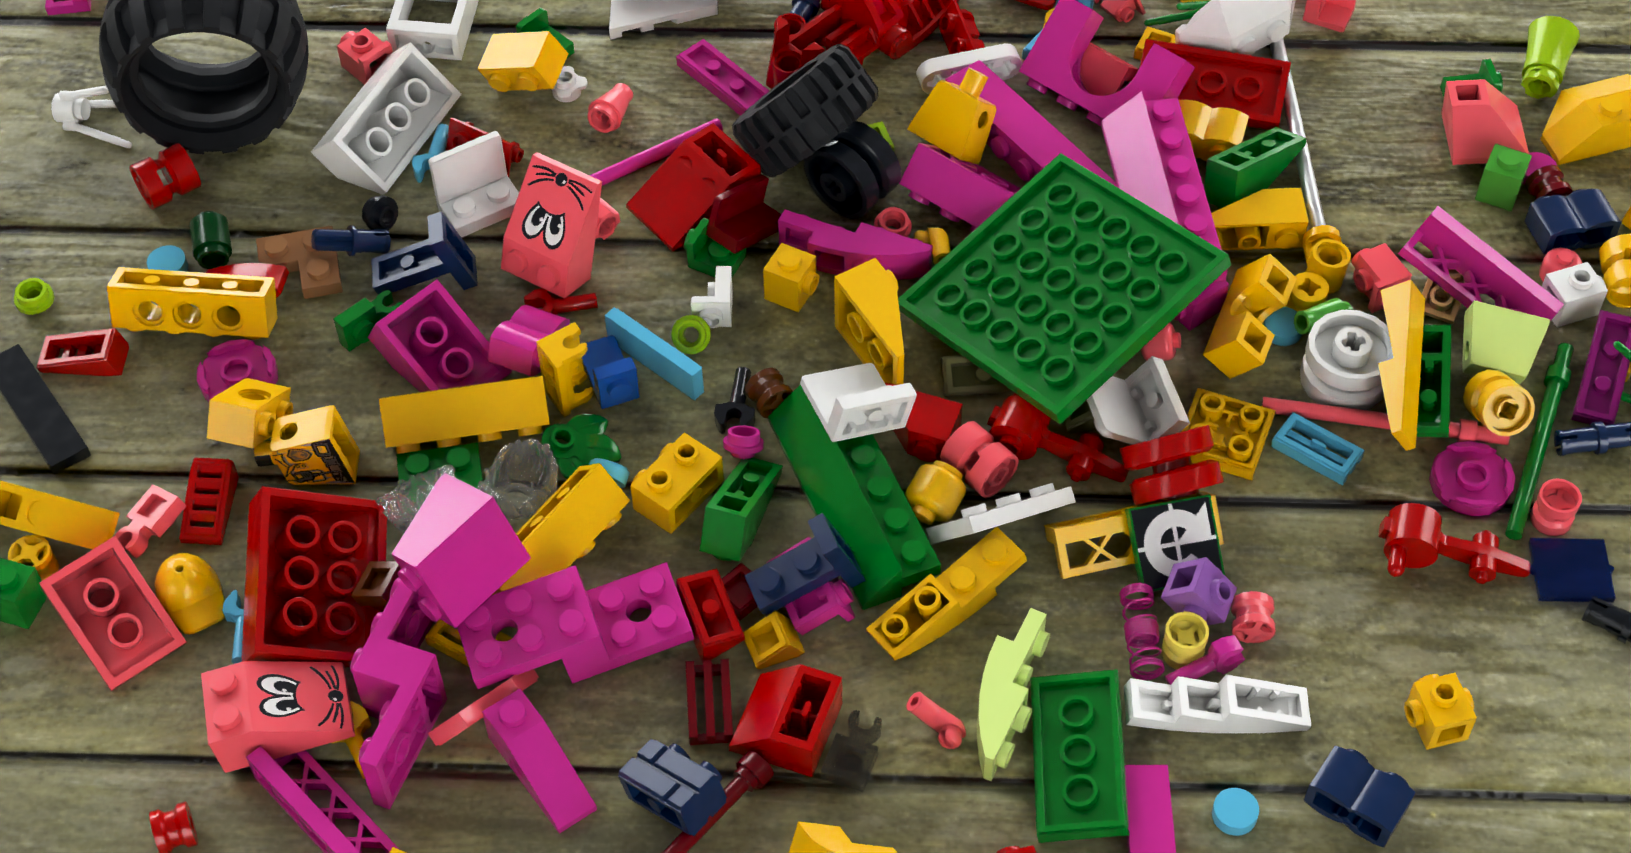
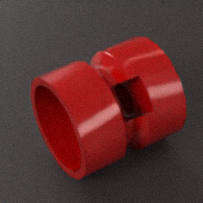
(177, 170)

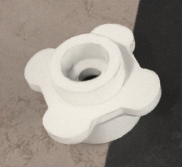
(568, 85)

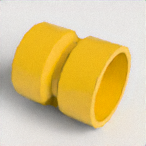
(1616, 268)
(1499, 402)

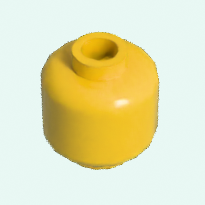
(935, 492)

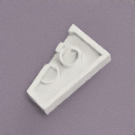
(1008, 510)

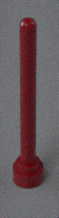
(750, 774)

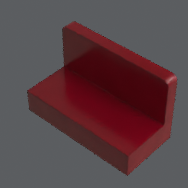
(742, 217)

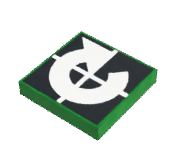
(1171, 535)

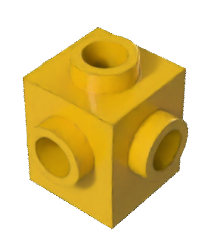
(1440, 710)

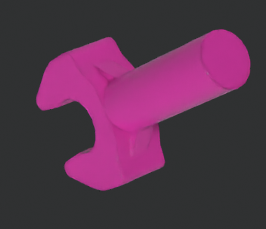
(1222, 656)

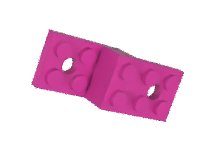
(579, 626)
(398, 688)

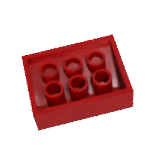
(302, 572)

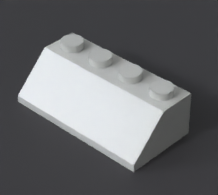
(387, 121)

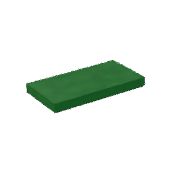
(1079, 756)

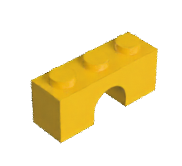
(1239, 337)

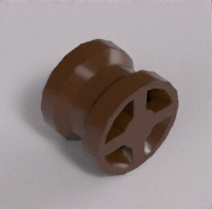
(767, 390)

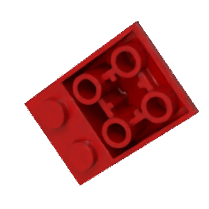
(688, 182)

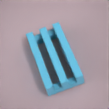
(1314, 452)

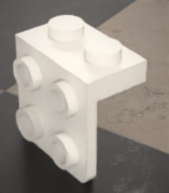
(1139, 406)

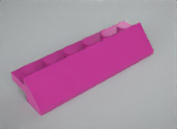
(1157, 163)

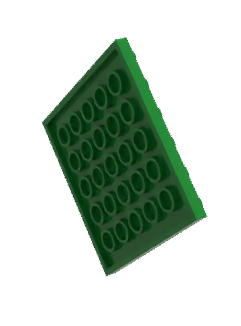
(1062, 286)

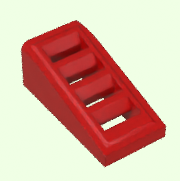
(108, 356)
(210, 476)

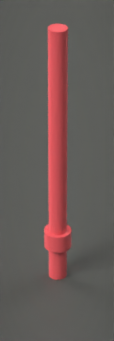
(1463, 430)

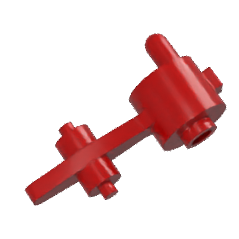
(1024, 430)
(1416, 539)

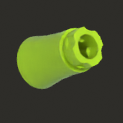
(1547, 55)

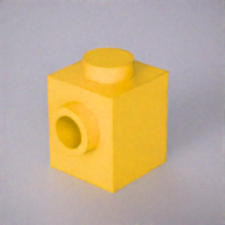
(790, 277)

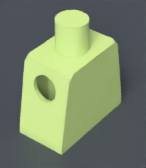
(1501, 340)

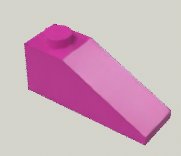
(538, 760)

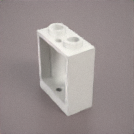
(445, 39)

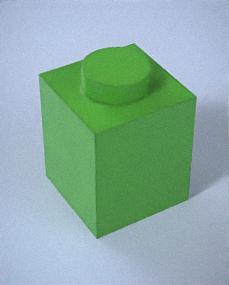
(1503, 177)

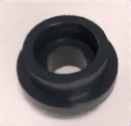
(380, 212)

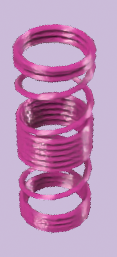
(1141, 632)

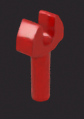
(542, 299)

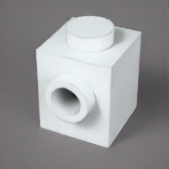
(1578, 290)

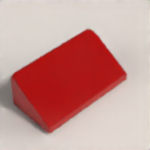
(709, 613)

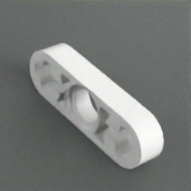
(1000, 58)

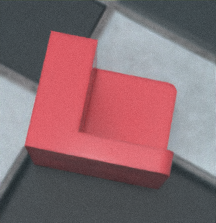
(1329, 13)

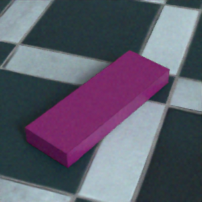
(1604, 371)

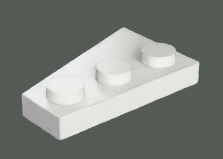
(644, 13)

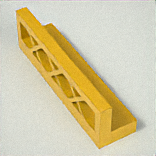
(1103, 526)

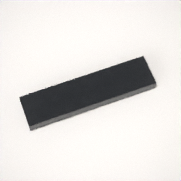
(39, 412)

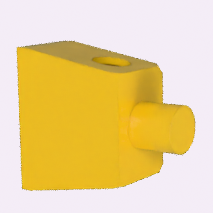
(957, 117)

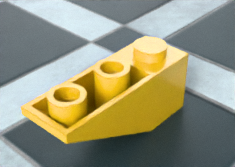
(1263, 221)

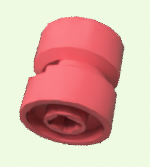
(980, 459)

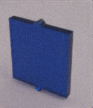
(1571, 569)

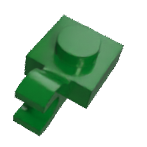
(358, 321)

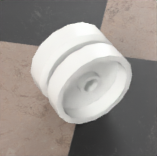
(1344, 359)

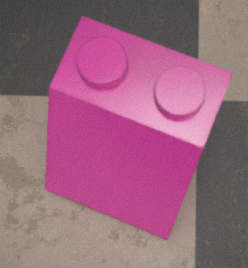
(457, 551)

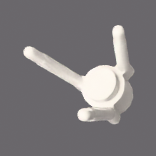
(73, 108)

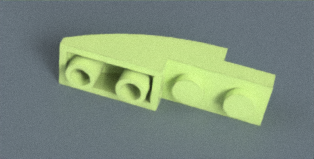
(1005, 692)

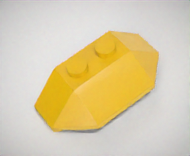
(1590, 120)

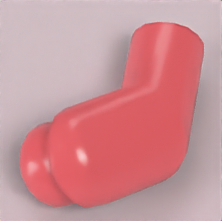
(949, 727)

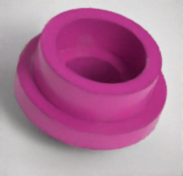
(743, 441)

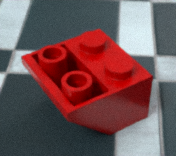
(790, 717)

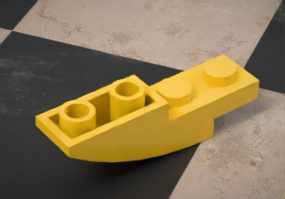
(55, 516)
(949, 599)

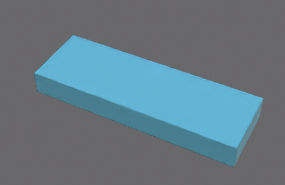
(655, 353)

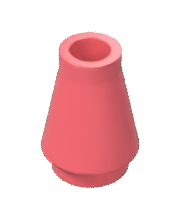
(608, 110)

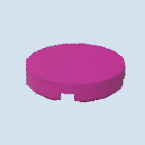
(233, 362)
(1472, 478)

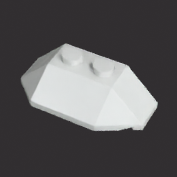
(1237, 25)

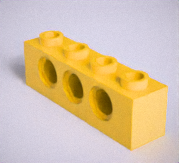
(134, 289)

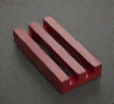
(707, 671)

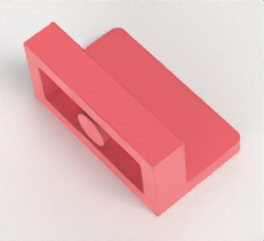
(1104, 72)

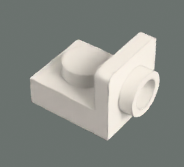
(717, 306)

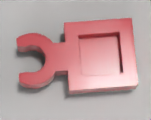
(149, 517)

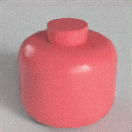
(1557, 260)
(1163, 344)

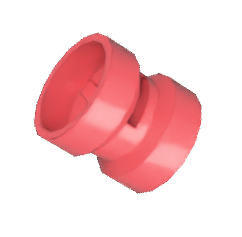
(1555, 507)

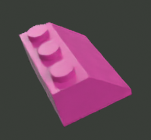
(955, 185)

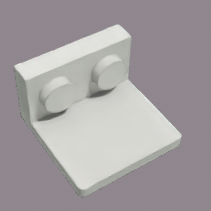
(473, 184)
(857, 401)

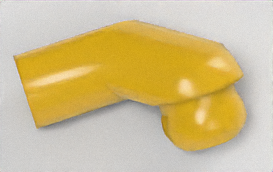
(937, 238)

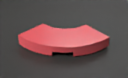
(473, 712)

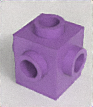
(1199, 589)

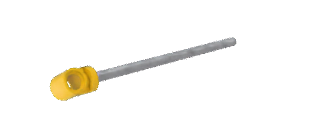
(1322, 243)

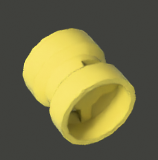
(1184, 639)

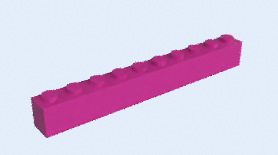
(1031, 143)

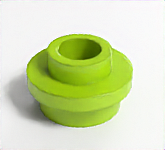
(33, 296)
(680, 340)

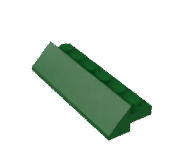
(859, 498)

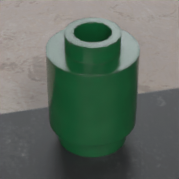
(210, 239)

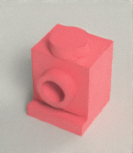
(361, 49)
(1377, 270)

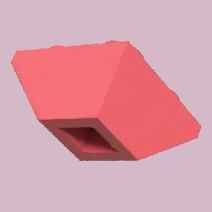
(1477, 119)

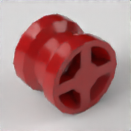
(173, 828)

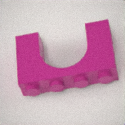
(1057, 61)

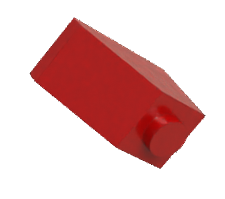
(929, 426)

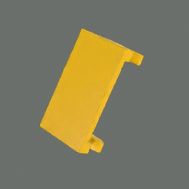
(563, 368)

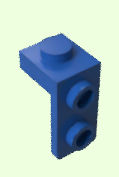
(610, 373)

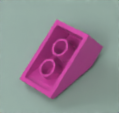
(435, 343)

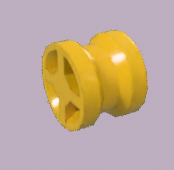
(1305, 285)
(34, 550)

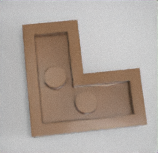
(317, 269)

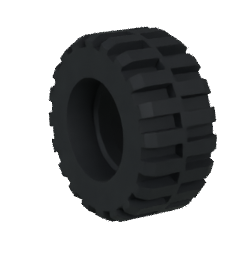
(805, 110)

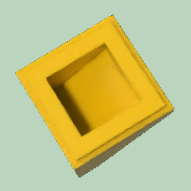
(773, 641)

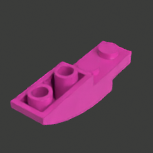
(842, 249)

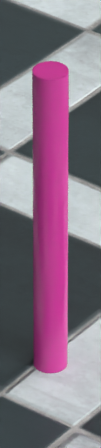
(648, 156)

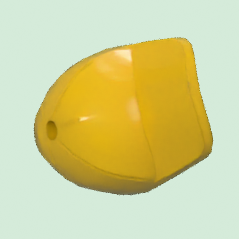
(190, 596)

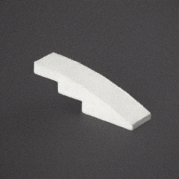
(1213, 707)

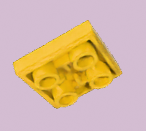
(1236, 429)

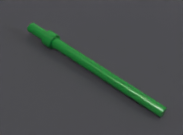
(1556, 381)

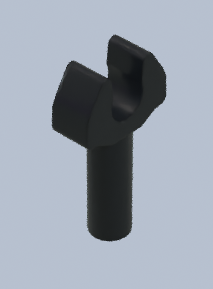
(736, 406)

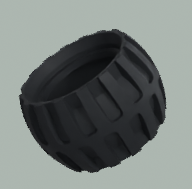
(204, 103)

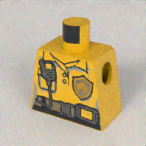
(311, 448)

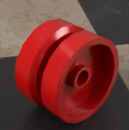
(1172, 466)

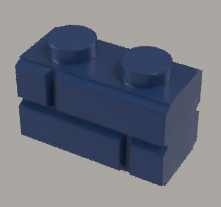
(673, 785)

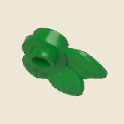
(585, 442)

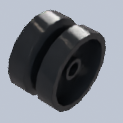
(853, 171)

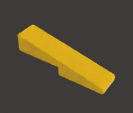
(1401, 375)

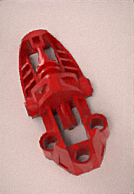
(858, 24)

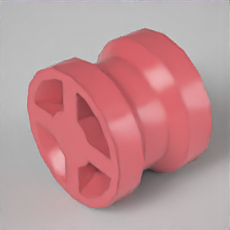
(1253, 617)

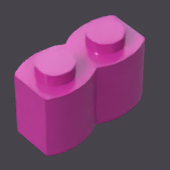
(515, 340)

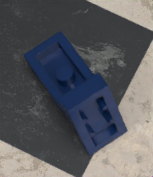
(425, 260)
(805, 568)

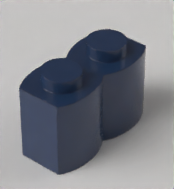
(1572, 221)
(1359, 795)

